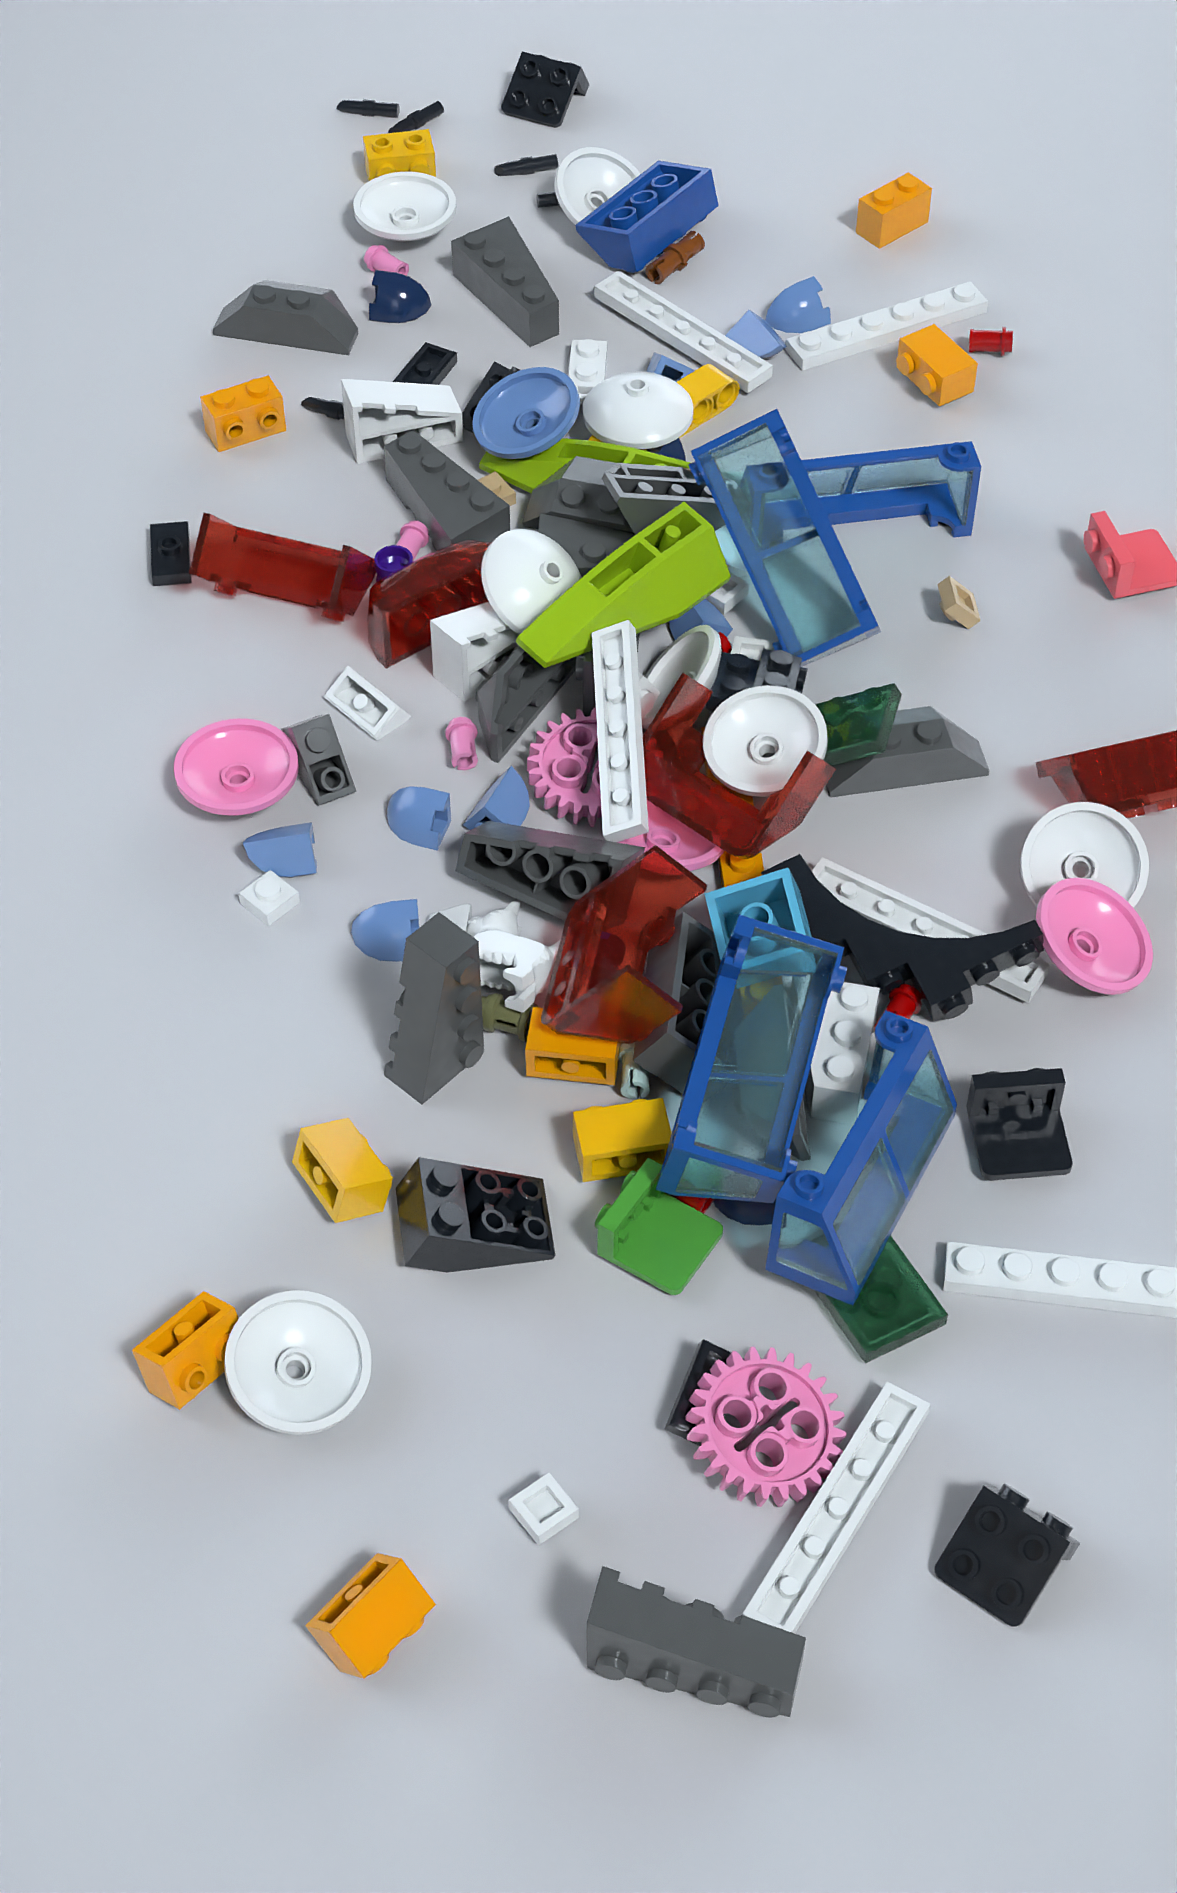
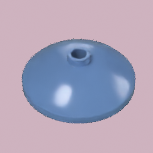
(526, 413)

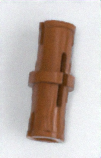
(675, 257)

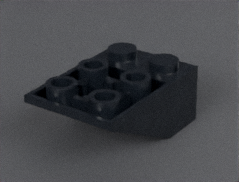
(471, 1217)

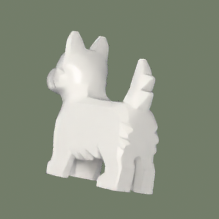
(510, 959)

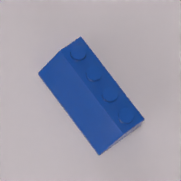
(649, 214)

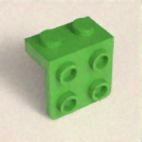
(655, 1232)

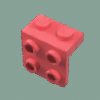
(1129, 561)

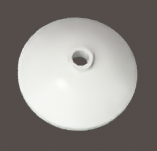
(590, 179)
(404, 206)
(638, 410)
(525, 575)
(692, 653)
(761, 723)
(1086, 836)
(305, 1333)

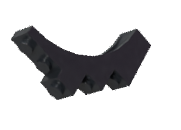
(887, 957)

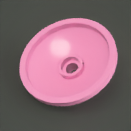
(236, 766)
(676, 840)
(1094, 936)

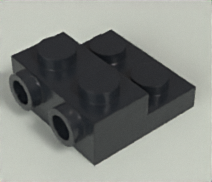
(739, 673)

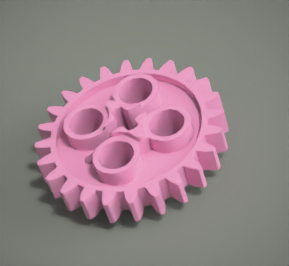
(557, 757)
(796, 1461)

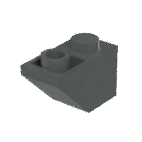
(320, 759)

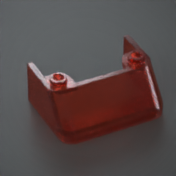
(281, 568)
(677, 786)
(603, 951)

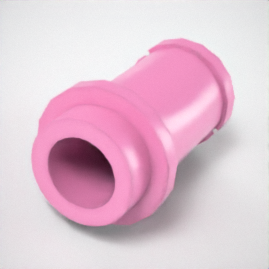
(379, 259)
(413, 537)
(462, 736)

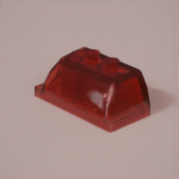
(419, 592)
(1120, 774)

